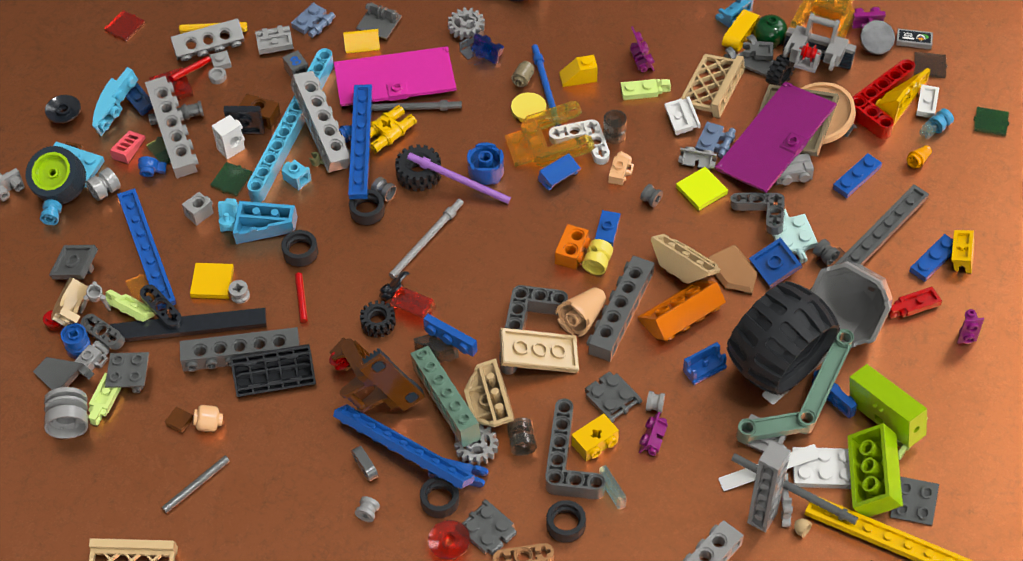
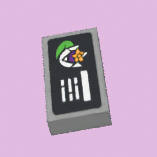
(914, 38)

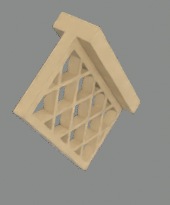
(725, 86)
(134, 548)

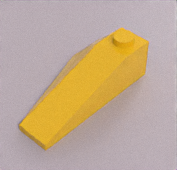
(899, 98)

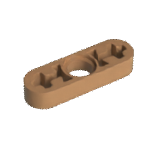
(529, 549)

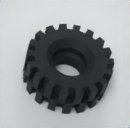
(416, 179)

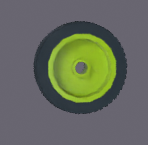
(55, 174)

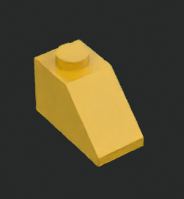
(579, 71)

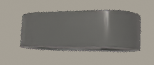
(364, 463)

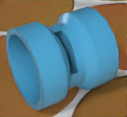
(942, 119)
(50, 212)

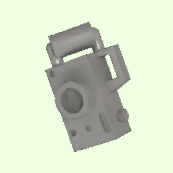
(92, 356)

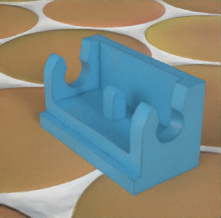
(730, 14)

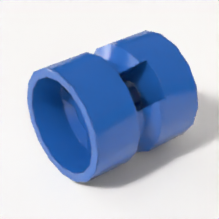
(75, 339)

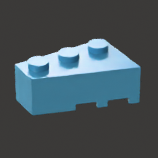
(263, 221)

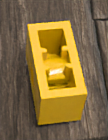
(595, 437)

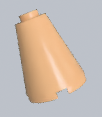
(580, 312)

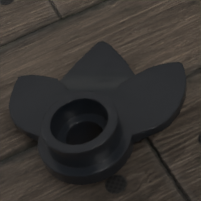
(389, 290)

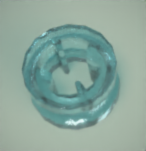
(928, 130)

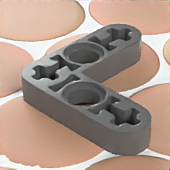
(739, 202)

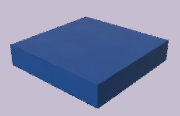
(775, 262)

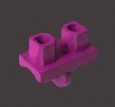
(861, 18)

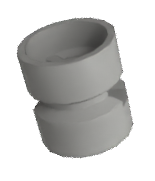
(104, 183)

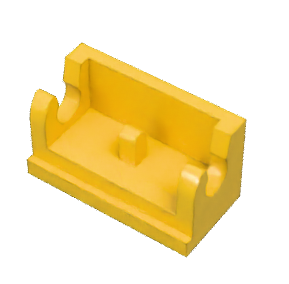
(963, 249)

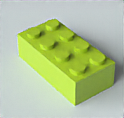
(874, 470)

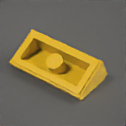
(361, 41)

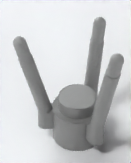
(94, 294)

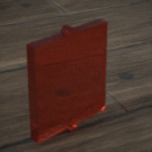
(124, 25)

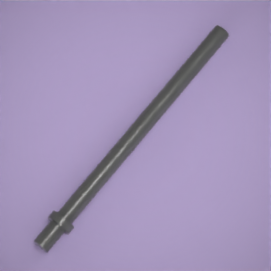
(841, 513)

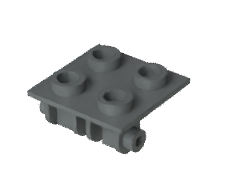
(379, 18)
(127, 370)
(918, 501)

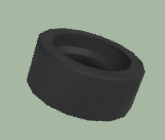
(370, 217)
(297, 237)
(562, 507)
(439, 511)

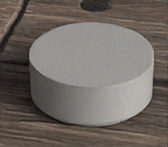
(217, 75)

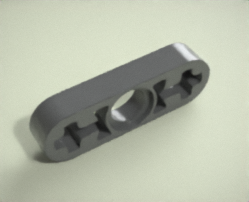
(104, 338)

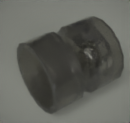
(614, 126)
(521, 436)

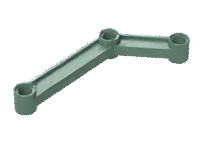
(792, 422)

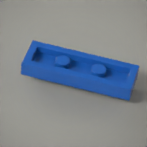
(857, 175)
(933, 258)
(450, 335)

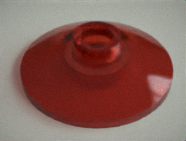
(449, 531)

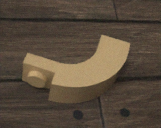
(68, 302)

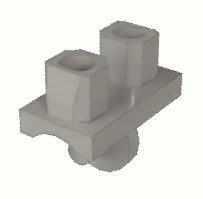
(8, 182)

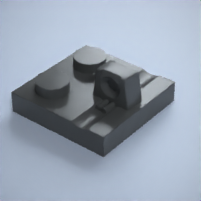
(74, 262)

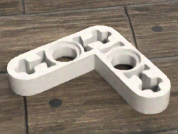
(584, 128)

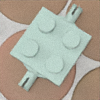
(797, 235)

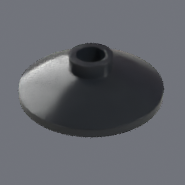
(63, 108)

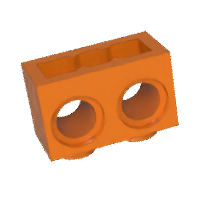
(572, 247)

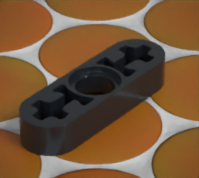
(162, 315)

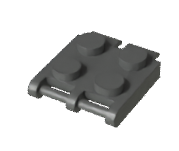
(611, 395)
(489, 528)

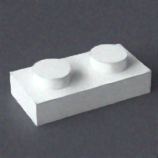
(927, 101)

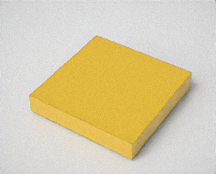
(211, 280)

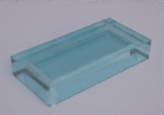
(613, 488)

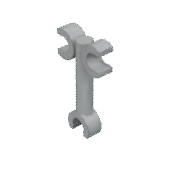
(787, 509)

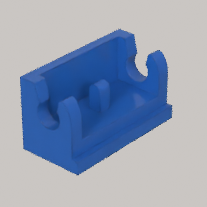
(558, 171)
(704, 363)

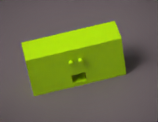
(889, 405)

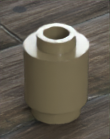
(523, 74)

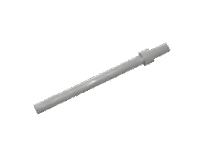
(448, 214)

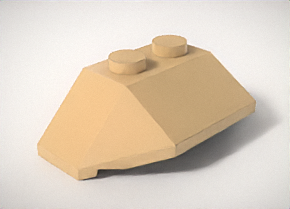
(682, 260)
(488, 395)

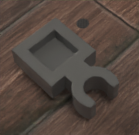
(761, 50)

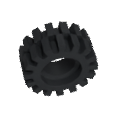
(780, 71)
(375, 310)

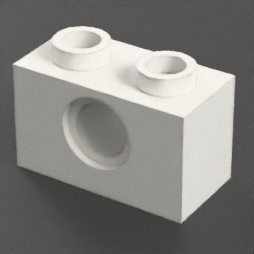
(228, 137)

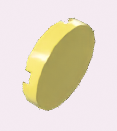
(527, 104)

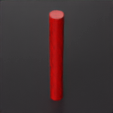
(189, 69)
(301, 297)

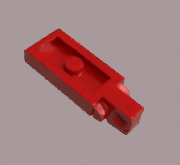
(915, 303)

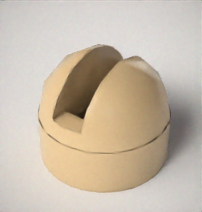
(802, 527)

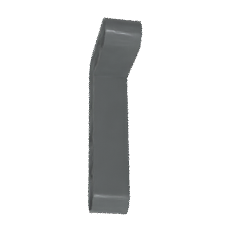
(532, 300)
(560, 455)

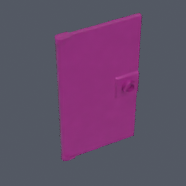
(775, 137)

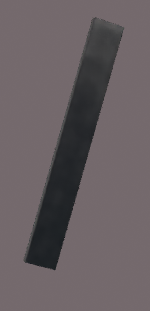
(193, 325)

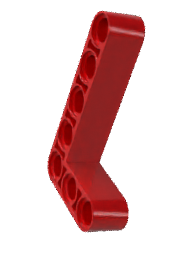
(867, 112)

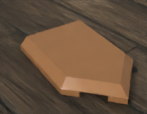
(735, 270)

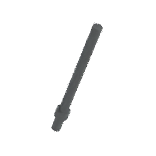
(443, 105)

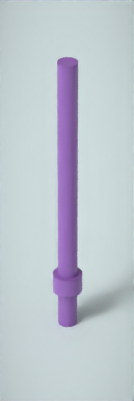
(426, 163)

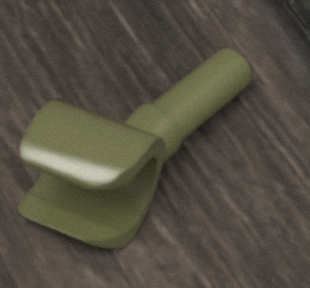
(316, 160)

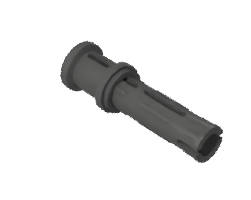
(187, 112)

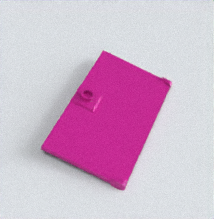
(396, 75)

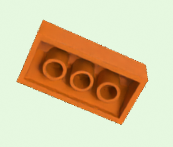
(682, 309)

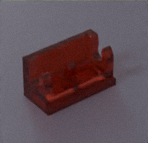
(413, 302)

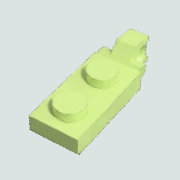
(644, 88)
(129, 305)
(102, 401)

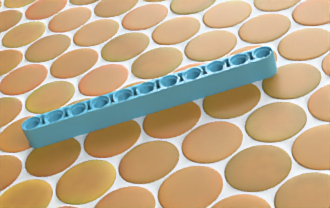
(285, 134)

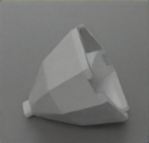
(856, 298)

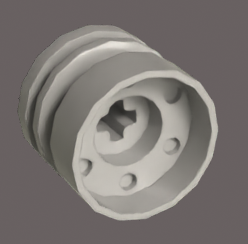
(65, 412)

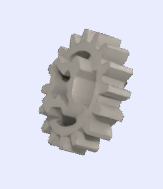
(466, 23)
(478, 450)

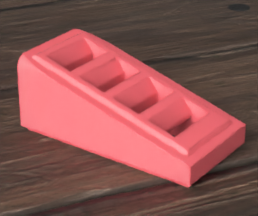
(126, 156)

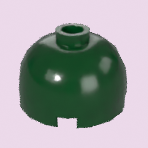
(770, 29)

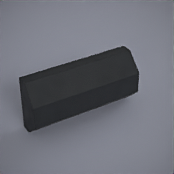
(273, 370)

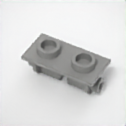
(704, 157)

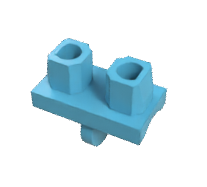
(227, 214)

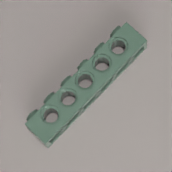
(446, 396)

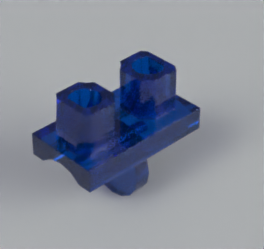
(485, 48)

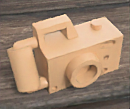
(619, 168)

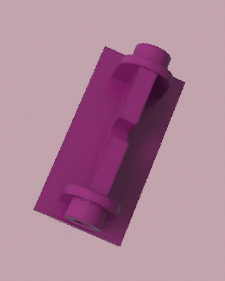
(971, 327)
(649, 441)

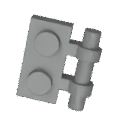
(274, 39)

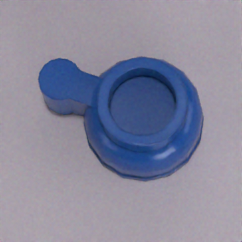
(149, 165)

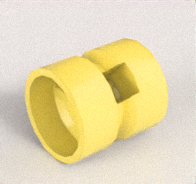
(597, 257)

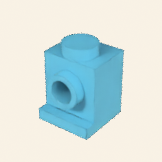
(296, 174)

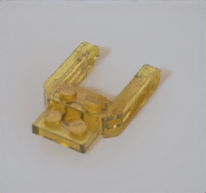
(829, 9)
(530, 144)

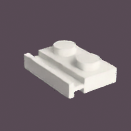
(682, 115)

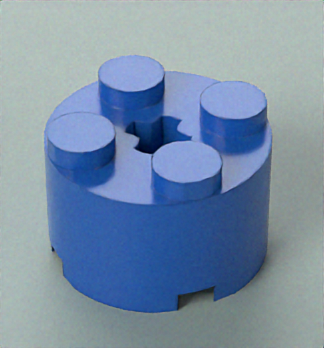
(485, 163)

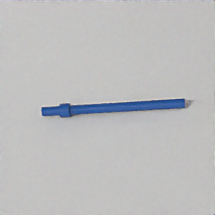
(539, 60)

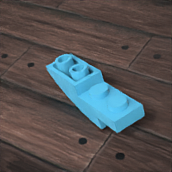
(108, 104)

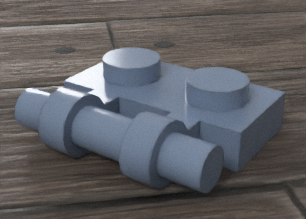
(310, 17)
(710, 137)

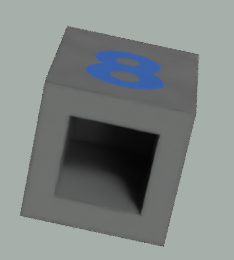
(295, 63)

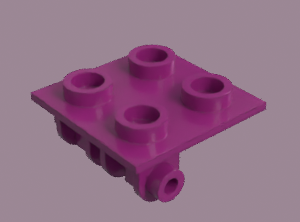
(640, 53)

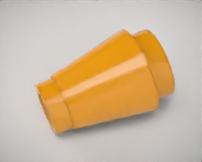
(919, 156)

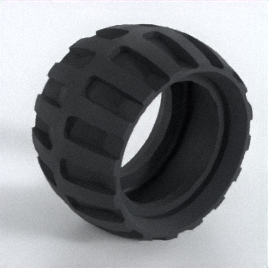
(782, 337)

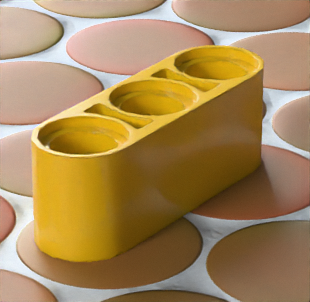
(740, 29)

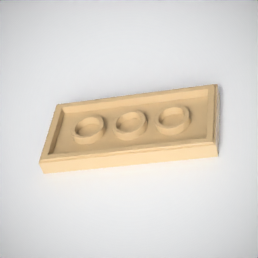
(538, 350)

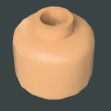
(207, 418)

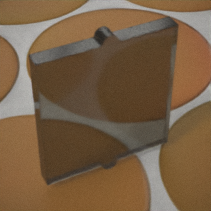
(934, 62)

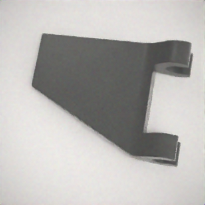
(757, 66)
(60, 373)

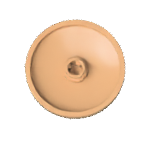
(843, 114)

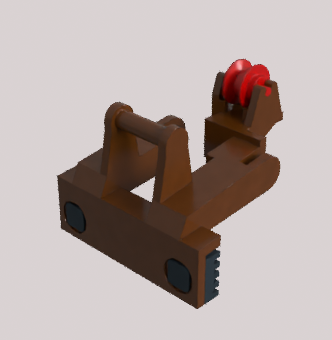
(374, 370)

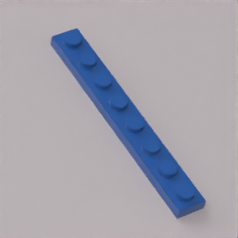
(360, 142)
(145, 245)
(407, 448)

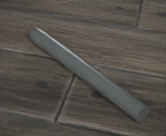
(195, 484)

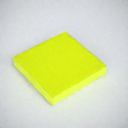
(702, 188)

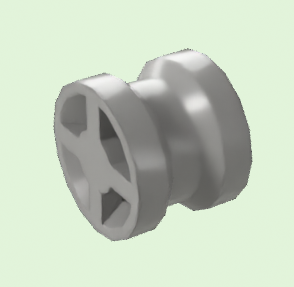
(243, 293)
(655, 401)
(367, 509)

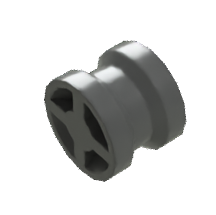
(651, 195)

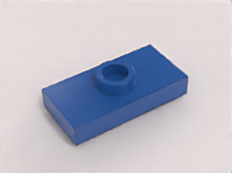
(608, 226)

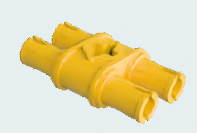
(388, 129)

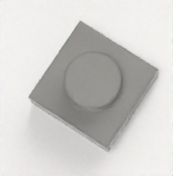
(221, 60)

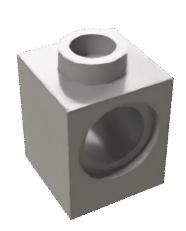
(198, 208)

